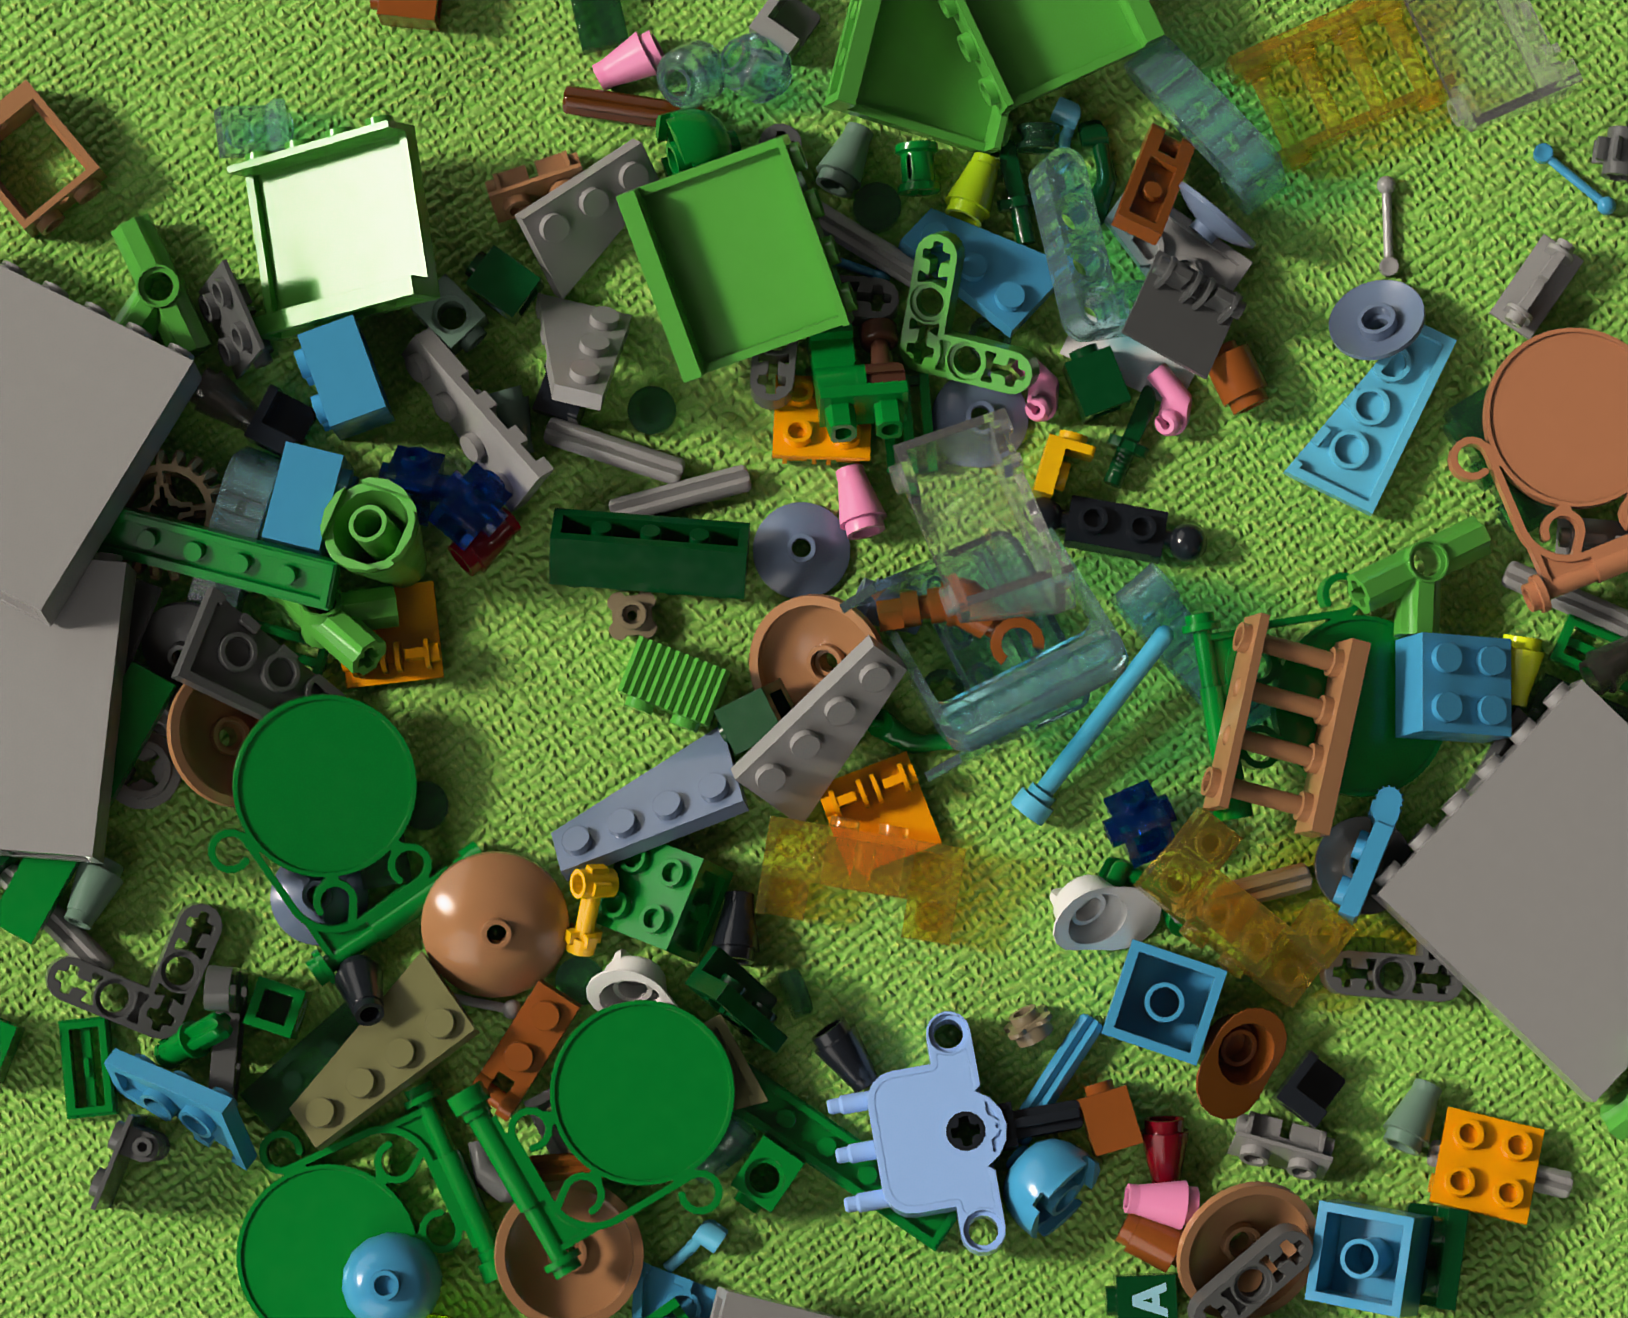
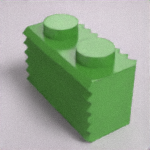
(674, 684)

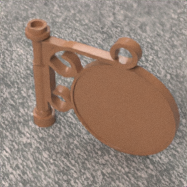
(1562, 439)

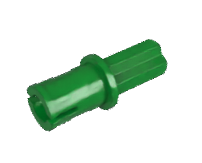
(193, 1040)

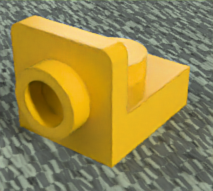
(1052, 469)

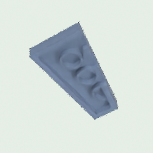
(656, 808)

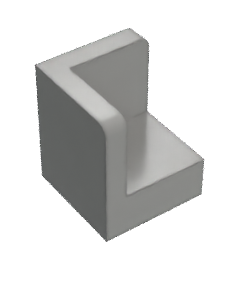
(786, 24)

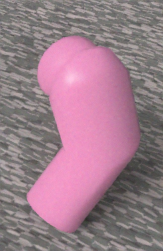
(1042, 395)
(1175, 401)

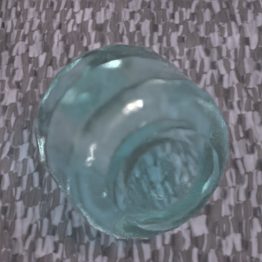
(756, 68)
(691, 74)

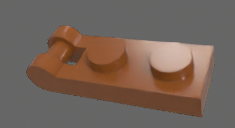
(1153, 185)
(527, 1045)

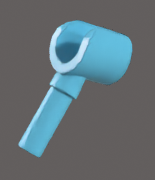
(1068, 115)
(709, 1235)

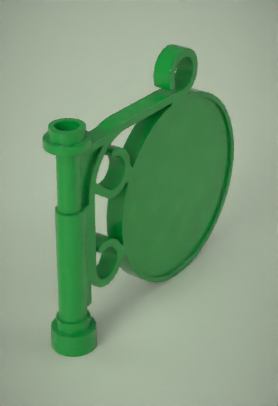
(1373, 753)
(324, 795)
(636, 1101)
(317, 1214)

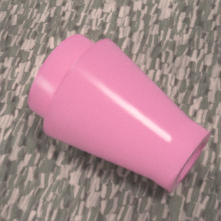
(630, 61)
(859, 506)
(1163, 1202)

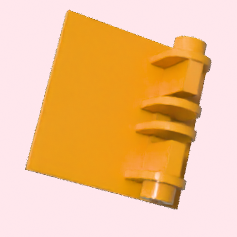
(801, 438)
(412, 647)
(883, 795)
(1486, 1165)

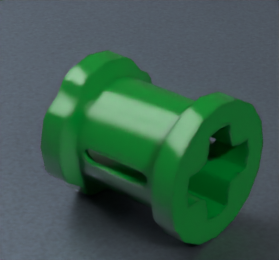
(917, 168)

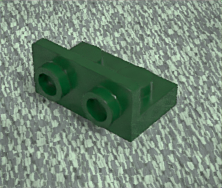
(737, 998)
(1443, 1254)

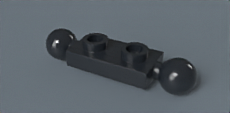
(1122, 530)

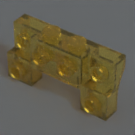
(865, 862)
(1228, 919)

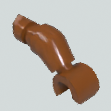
(913, 608)

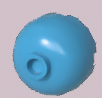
(1045, 1183)
(392, 1278)

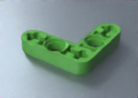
(948, 342)

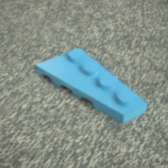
(1369, 430)

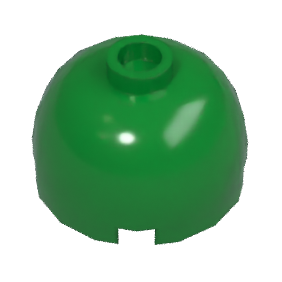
(693, 139)

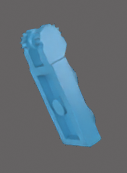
(1369, 851)

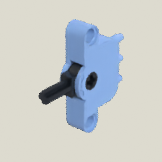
(912, 1140)

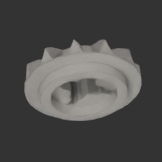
(144, 793)

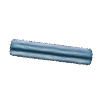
(1063, 1064)

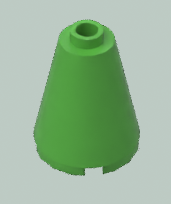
(375, 532)

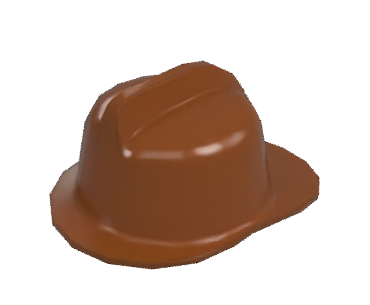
(1239, 1060)

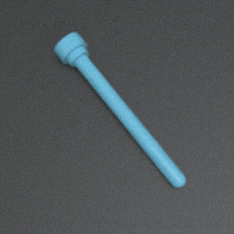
(1037, 799)

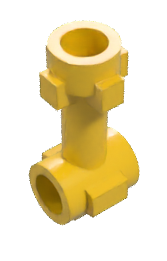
(590, 886)

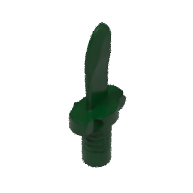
(1017, 201)
(1128, 445)

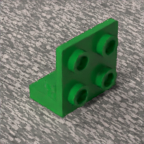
(666, 900)

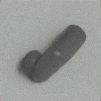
(486, 1175)

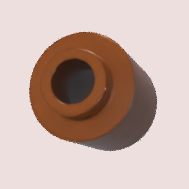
(1238, 378)
(1150, 1241)

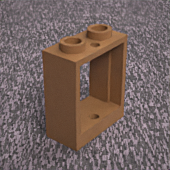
(16, 110)

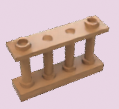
(1332, 712)

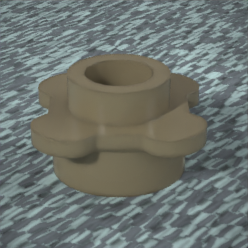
(622, 625)
(1029, 1025)

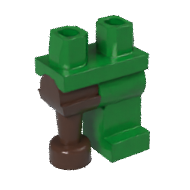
(858, 393)

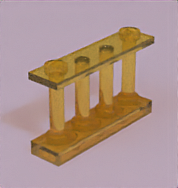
(1300, 47)

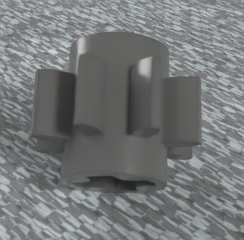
(1612, 154)

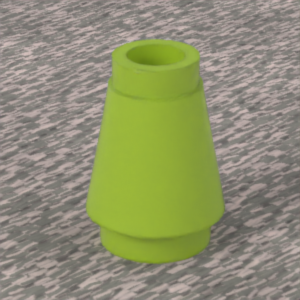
(974, 190)

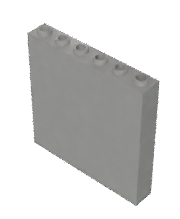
(76, 432)
(63, 717)
(1532, 888)

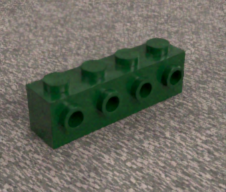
(649, 553)

